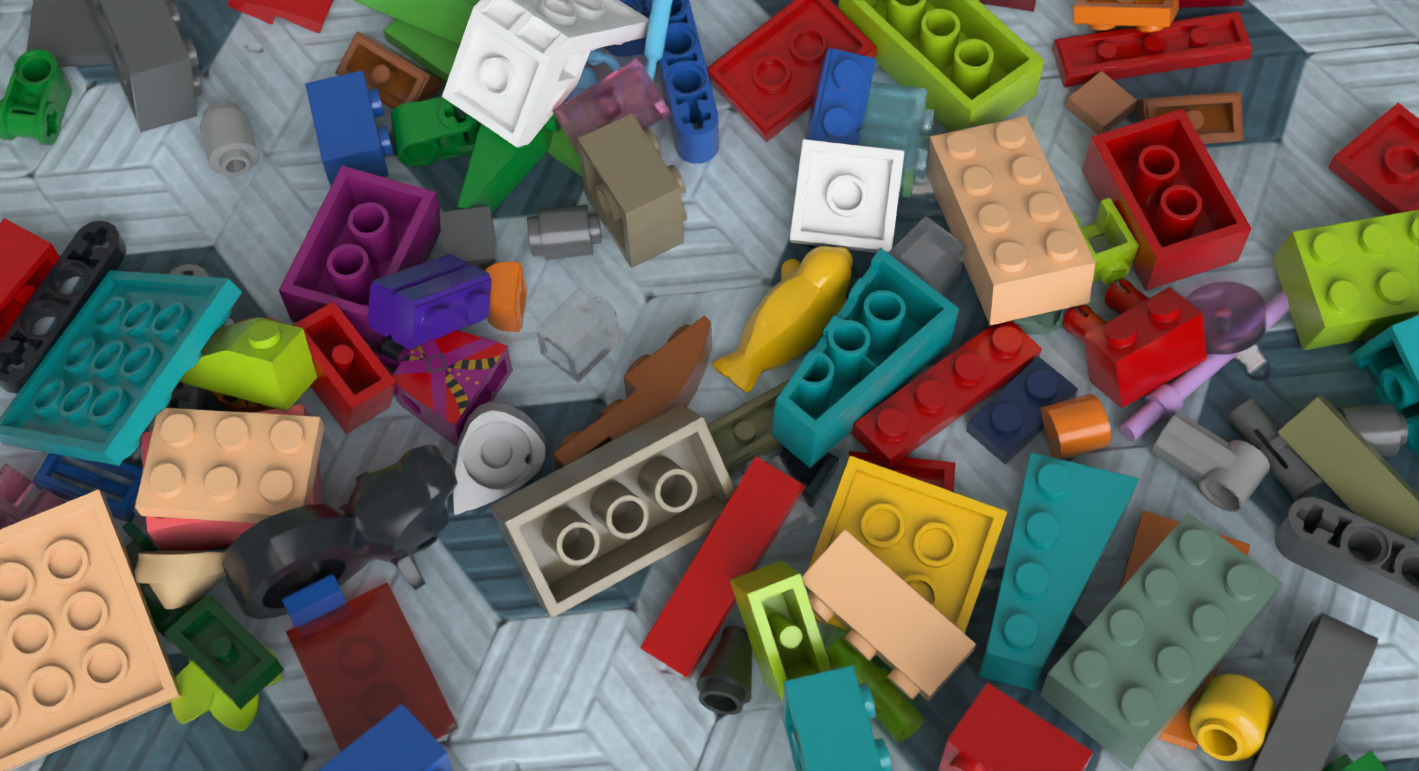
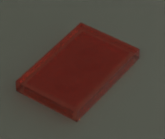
(367, 665)

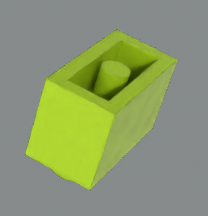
(780, 624)

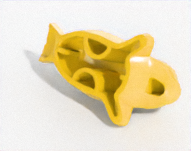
(790, 315)

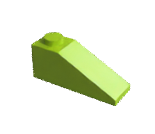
(256, 363)

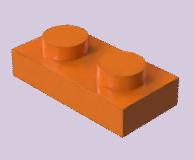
(1143, 14)

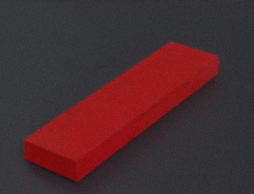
(1139, 53)
(729, 551)

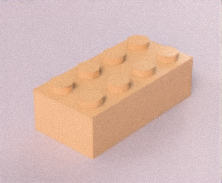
(1012, 218)

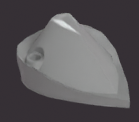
(494, 453)

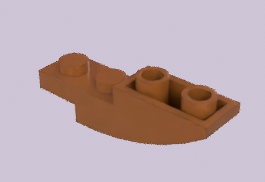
(651, 389)

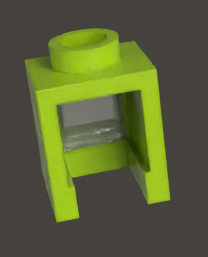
(1109, 243)

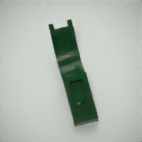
(209, 637)

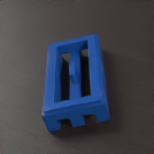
(120, 510)

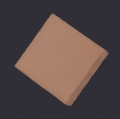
(1101, 103)

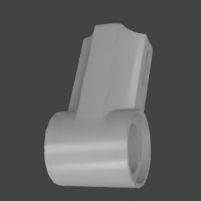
(1224, 470)

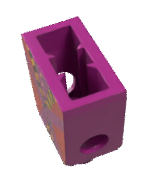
(447, 378)

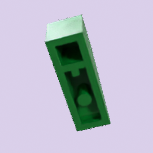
(500, 166)

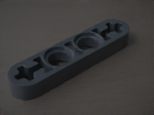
(49, 301)

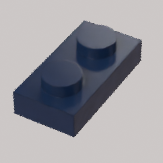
(1015, 412)

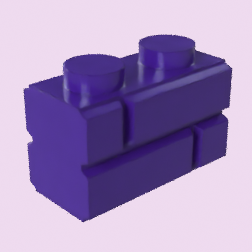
(429, 300)

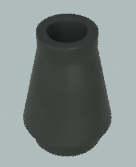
(728, 674)

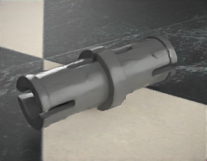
(1298, 476)

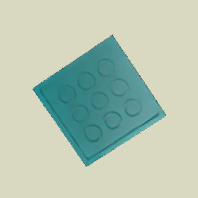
(117, 365)

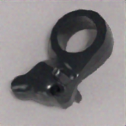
(384, 520)

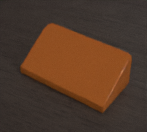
(392, 73)
(1214, 116)

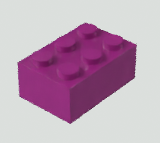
(360, 235)

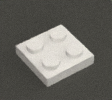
(846, 196)

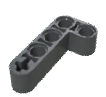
(1386, 553)
(1316, 696)

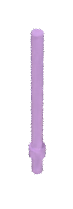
(1168, 399)

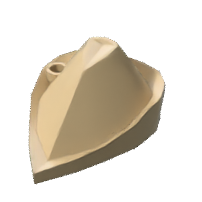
(179, 575)

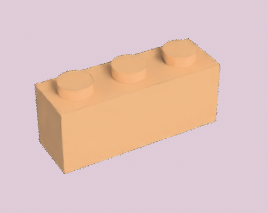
(885, 617)

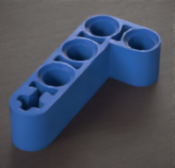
(682, 82)

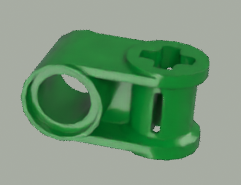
(35, 98)
(431, 131)

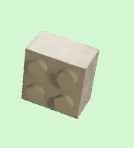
(633, 189)

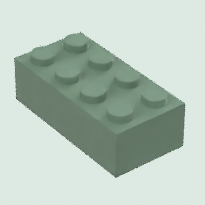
(1159, 640)

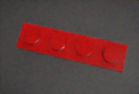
(945, 392)

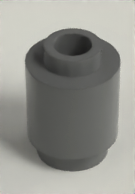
(563, 232)
(1378, 426)

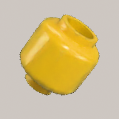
(1232, 717)

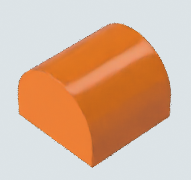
(507, 296)
(1076, 426)

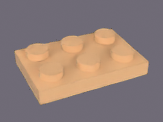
(228, 465)

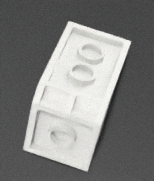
(529, 57)

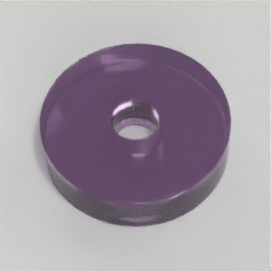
(1231, 316)

